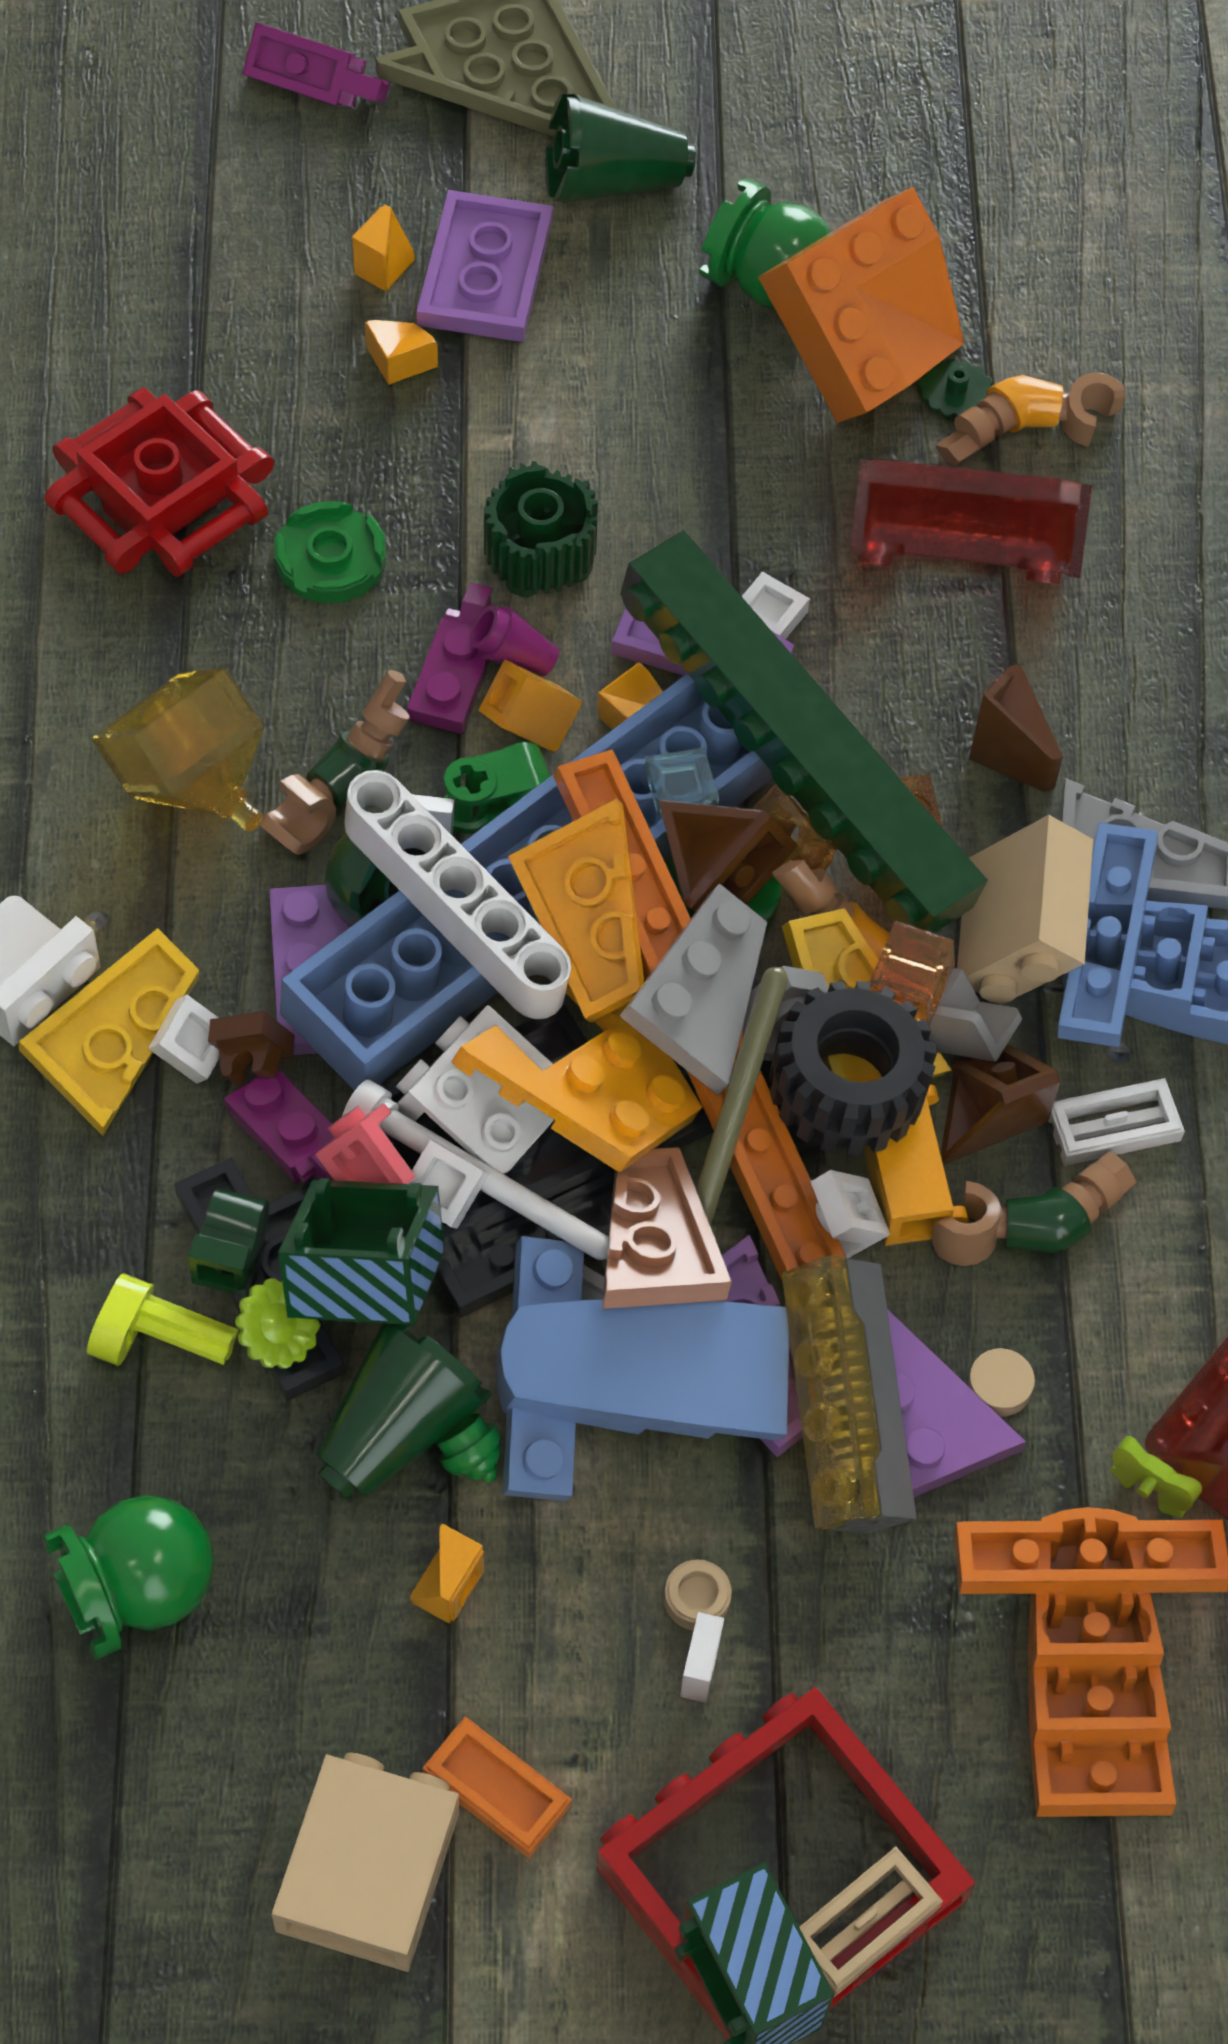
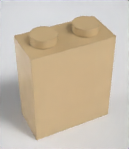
(1030, 912)
(367, 1860)

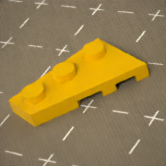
(840, 952)
(103, 1034)

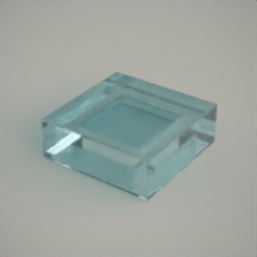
(681, 778)

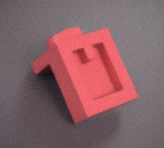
(363, 1150)

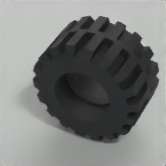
(858, 1025)

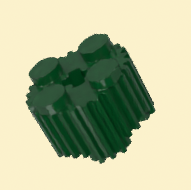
(540, 530)

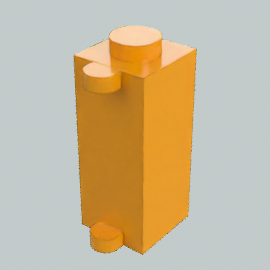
(912, 1181)

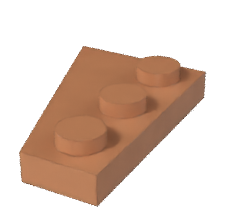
(660, 1238)

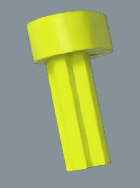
(134, 1309)

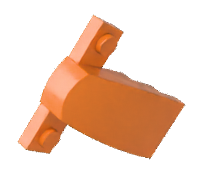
(1095, 1645)

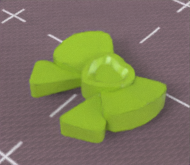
(1174, 1490)

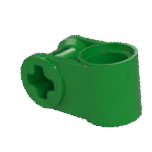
(492, 783)

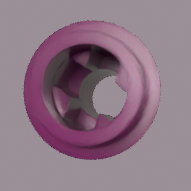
(506, 635)

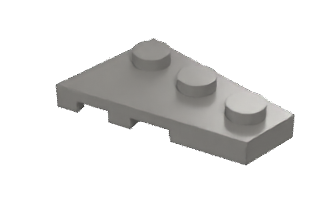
(1187, 862)
(702, 989)

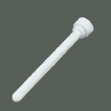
(497, 1185)

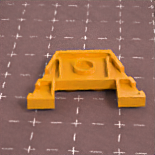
(607, 1096)

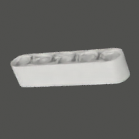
(460, 920)

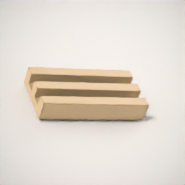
(911, 1882)

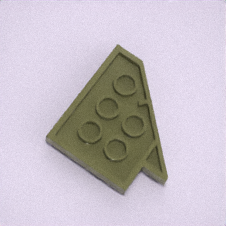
(494, 58)

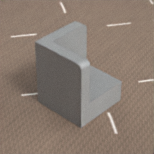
(969, 1026)

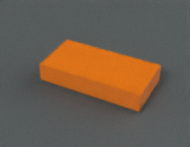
(498, 1787)

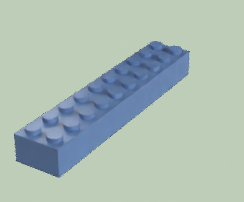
(394, 977)

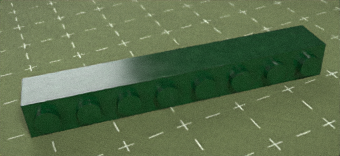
(801, 736)

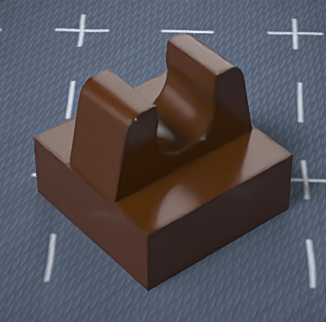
(250, 1040)

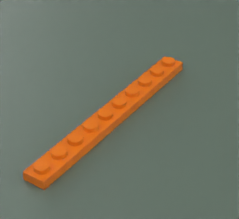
(765, 1154)

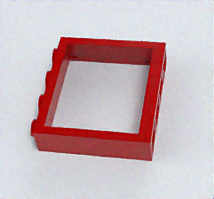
(729, 1763)

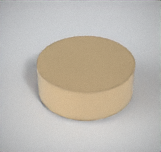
(1002, 1380)
(694, 1589)

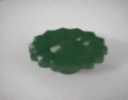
(954, 387)

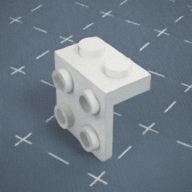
(39, 965)
(471, 1105)

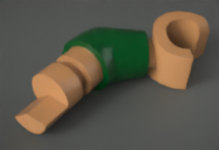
(313, 802)
(1035, 1222)

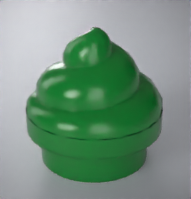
(471, 1449)

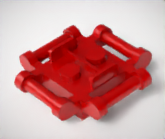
(155, 473)

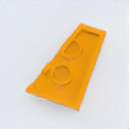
(586, 903)

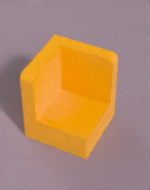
(530, 706)

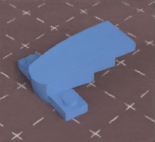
(1143, 955)
(626, 1369)

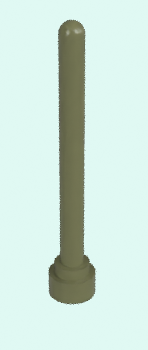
(740, 1090)

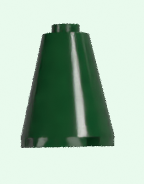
(611, 152)
(396, 1409)

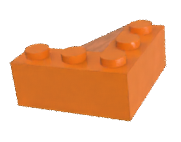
(869, 305)

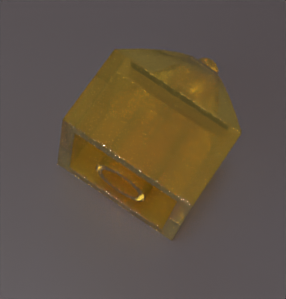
(188, 746)

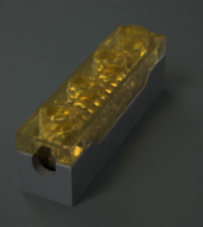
(848, 1395)

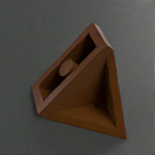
(1014, 733)
(723, 847)
(996, 1101)

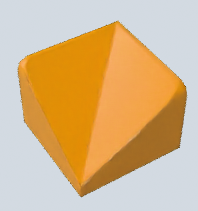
(381, 249)
(400, 349)
(626, 695)
(450, 1575)

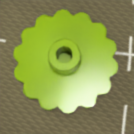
(268, 1330)

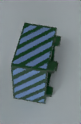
(362, 1252)
(754, 1961)

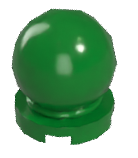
(755, 237)
(136, 1568)

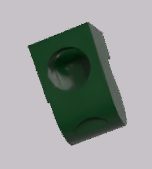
(229, 1242)

